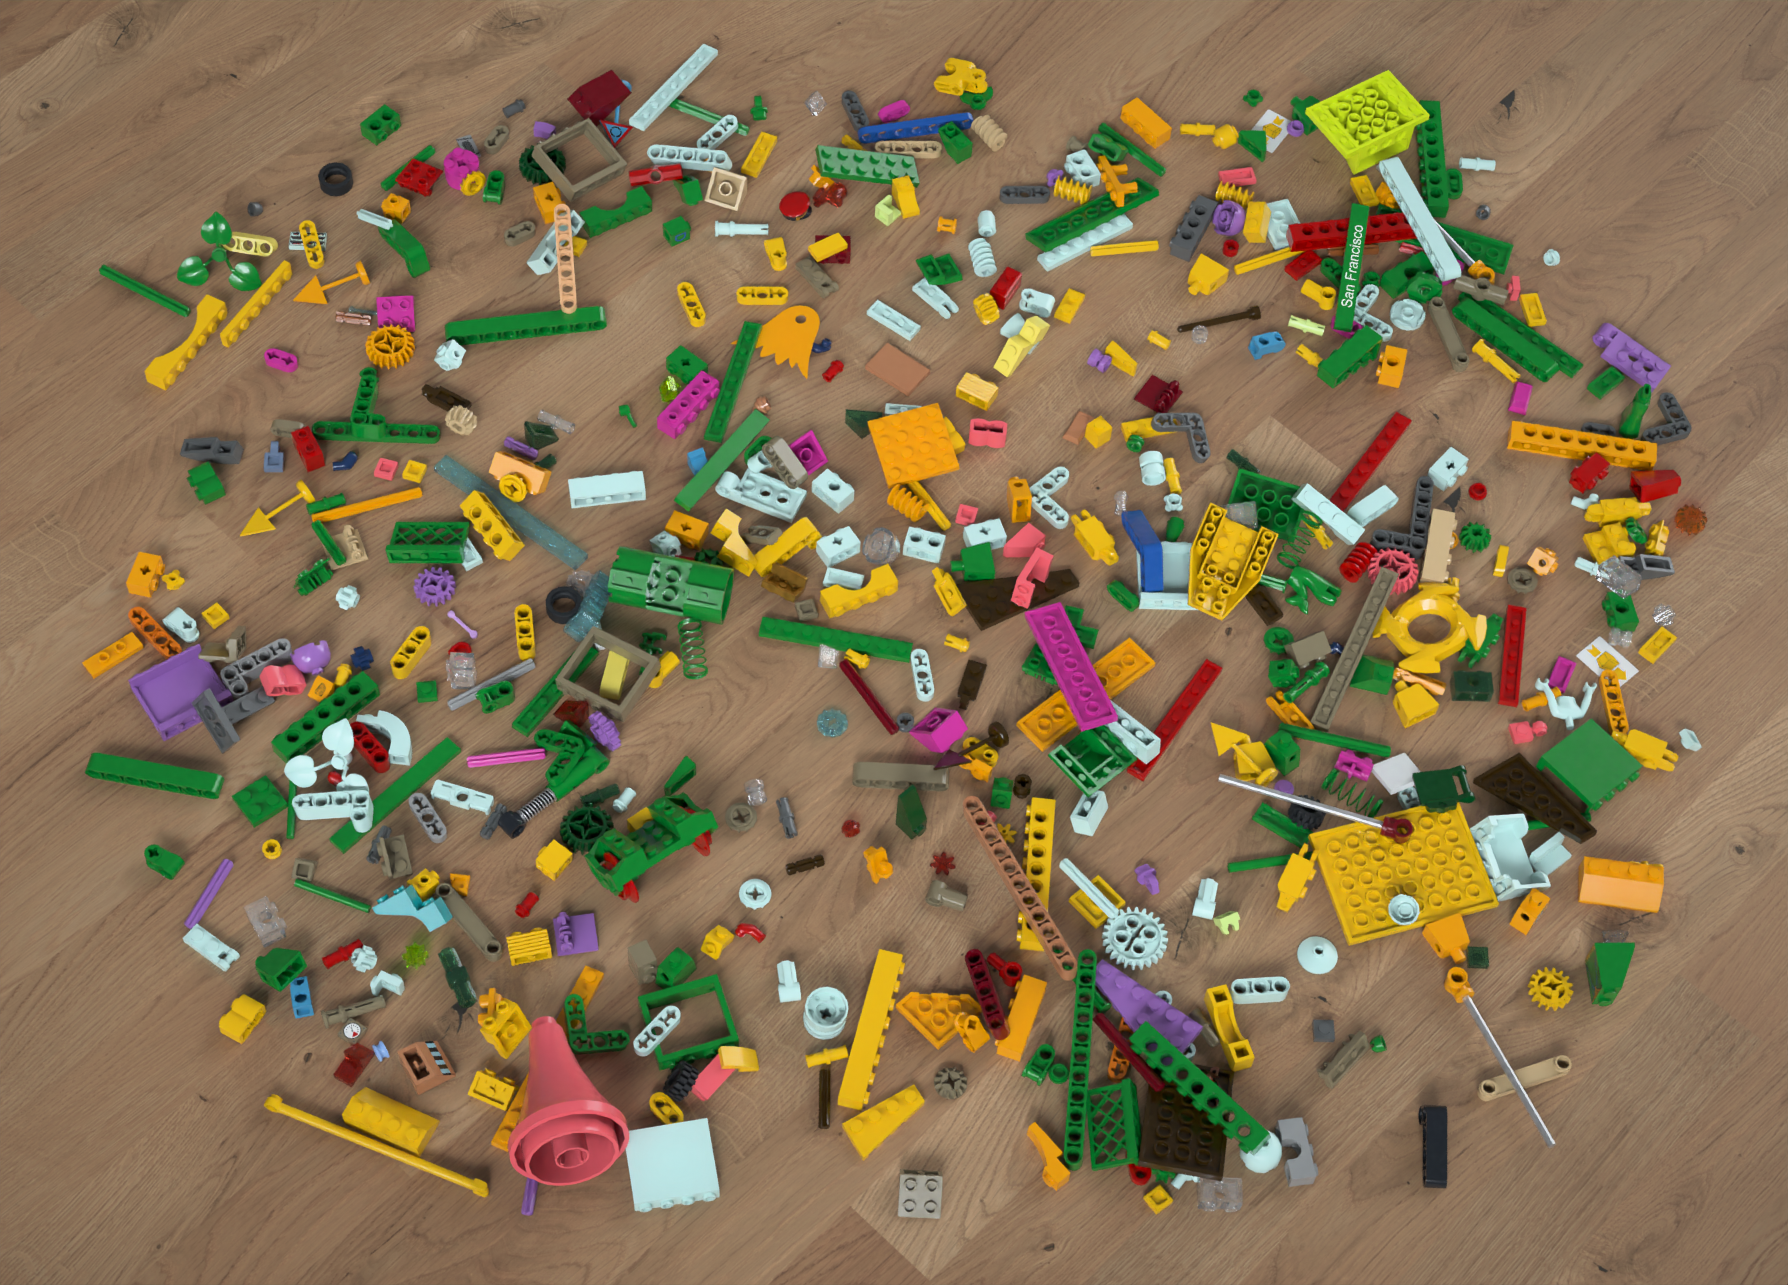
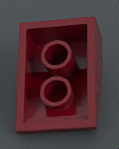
(599, 97)

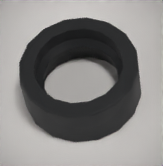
(335, 169)
(556, 594)

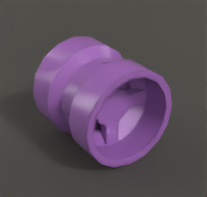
(1099, 360)

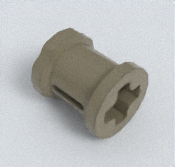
(1075, 145)

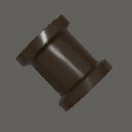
(1025, 781)

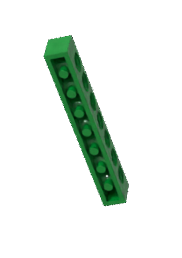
(1432, 161)
(1147, 1035)

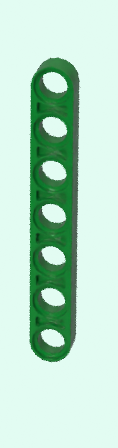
(403, 437)

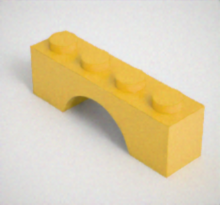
(840, 600)
(1235, 1046)

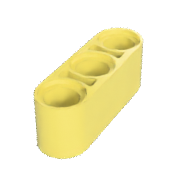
(257, 241)
(614, 676)

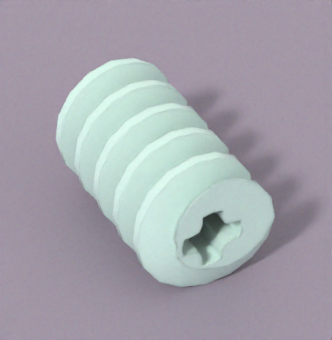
(982, 257)

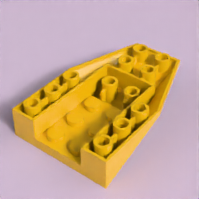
(1225, 562)

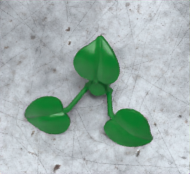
(194, 272)

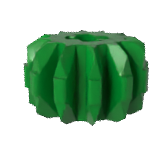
(1475, 537)

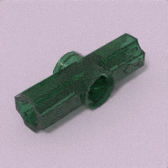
(457, 977)

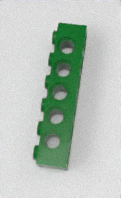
(307, 739)

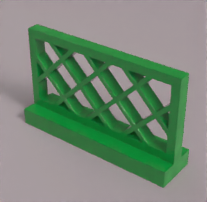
(428, 552)
(1130, 1119)

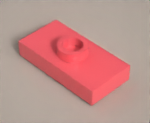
(1239, 177)

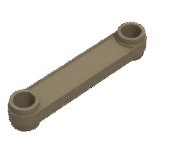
(1448, 334)
(470, 923)

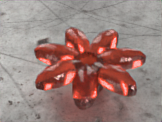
(942, 864)

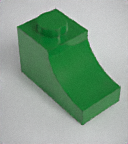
(689, 190)

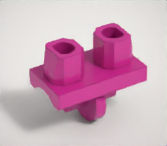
(1353, 765)

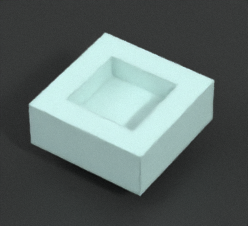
(1689, 740)

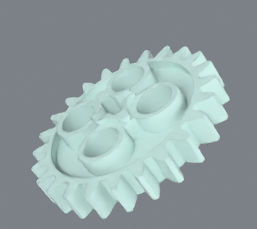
(1151, 947)

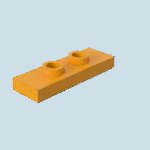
(112, 655)

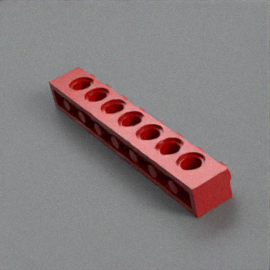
(1334, 232)

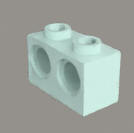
(1082, 169)
(923, 548)

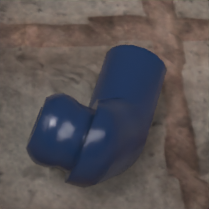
(822, 347)

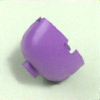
(1229, 218)
(312, 657)

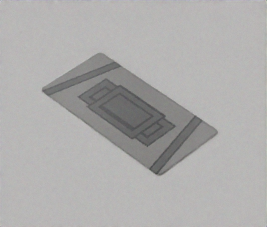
(468, 144)

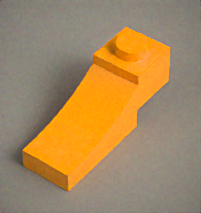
(1054, 1172)

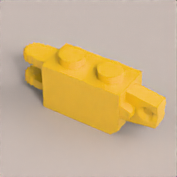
(1616, 510)
(1094, 538)
(1646, 749)
(1295, 877)

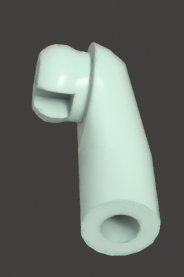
(1584, 503)
(1179, 1180)

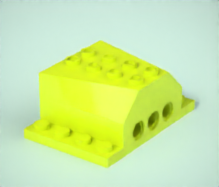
(1369, 120)

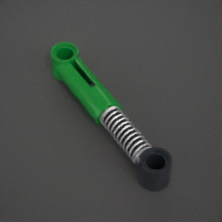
(591, 763)

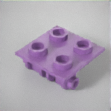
(575, 934)

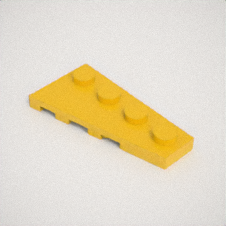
(874, 1125)

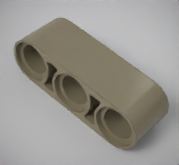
(785, 462)

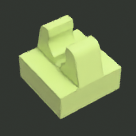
(1227, 918)

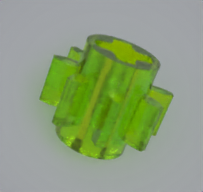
(415, 955)

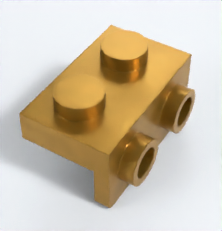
(785, 582)

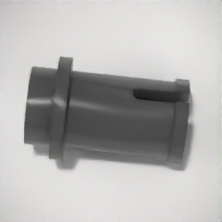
(517, 106)

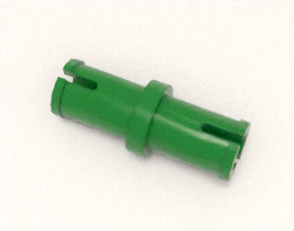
(325, 504)

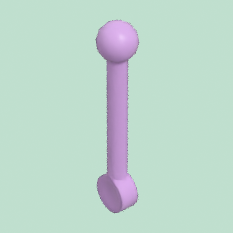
(473, 634)

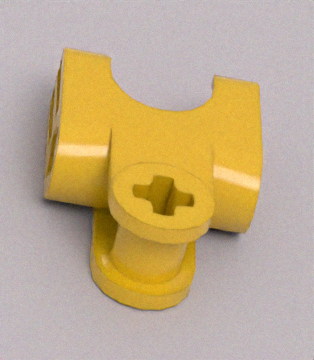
(963, 78)

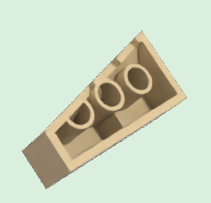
(1438, 546)

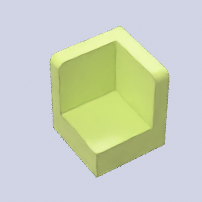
(886, 211)

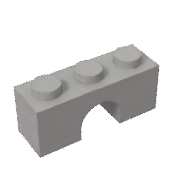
(1294, 1134)

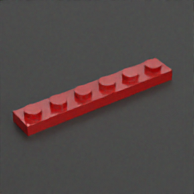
(1512, 656)

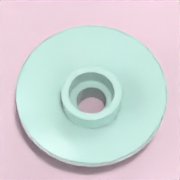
(1315, 962)

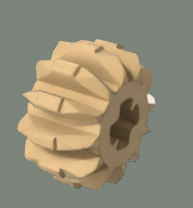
(461, 420)

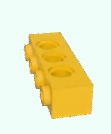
(479, 503)

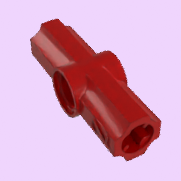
(644, 175)

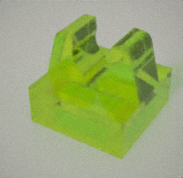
(668, 389)

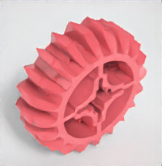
(1396, 562)

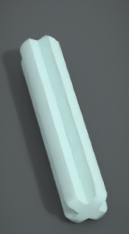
(374, 219)

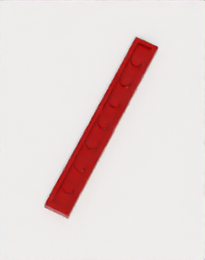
(1179, 715)

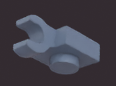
(275, 459)

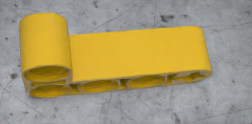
(788, 544)

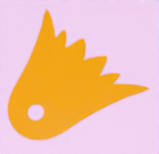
(789, 338)

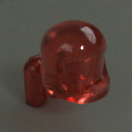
(833, 195)

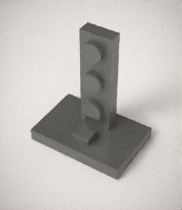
(220, 720)

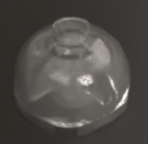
(881, 547)

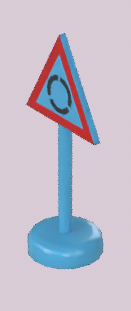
(615, 131)

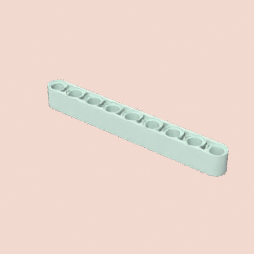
(1420, 219)

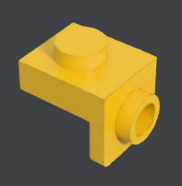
(716, 941)

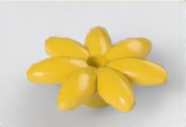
(1005, 833)

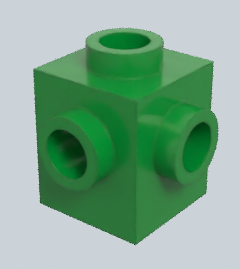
(1283, 673)

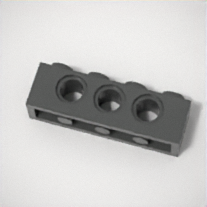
(1193, 228)

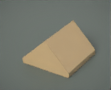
(726, 189)

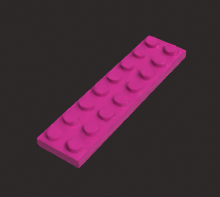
(1071, 667)

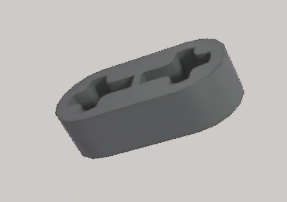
(1598, 428)

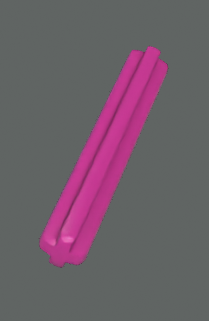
(506, 757)

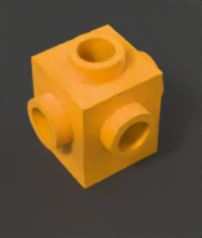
(396, 208)
(1537, 563)

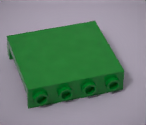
(1591, 764)

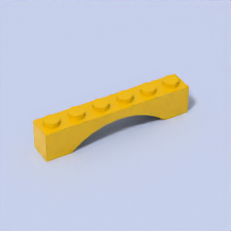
(165, 369)

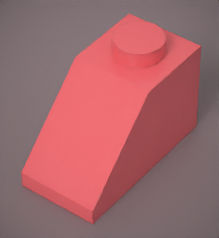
(1024, 542)

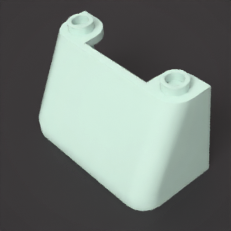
(1505, 856)

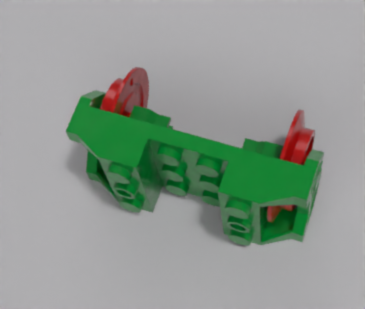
(674, 825)

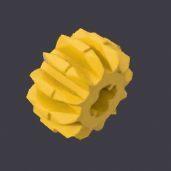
(986, 308)

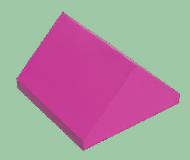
(808, 452)

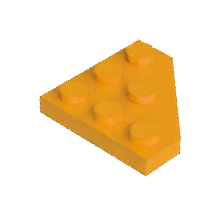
(935, 1014)

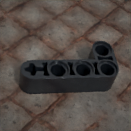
(1434, 1145)

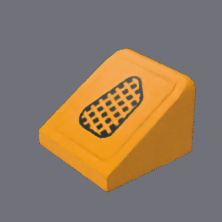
(321, 689)

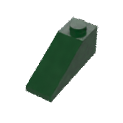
(910, 813)

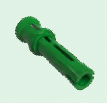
(1317, 675)

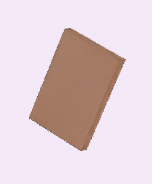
(897, 369)

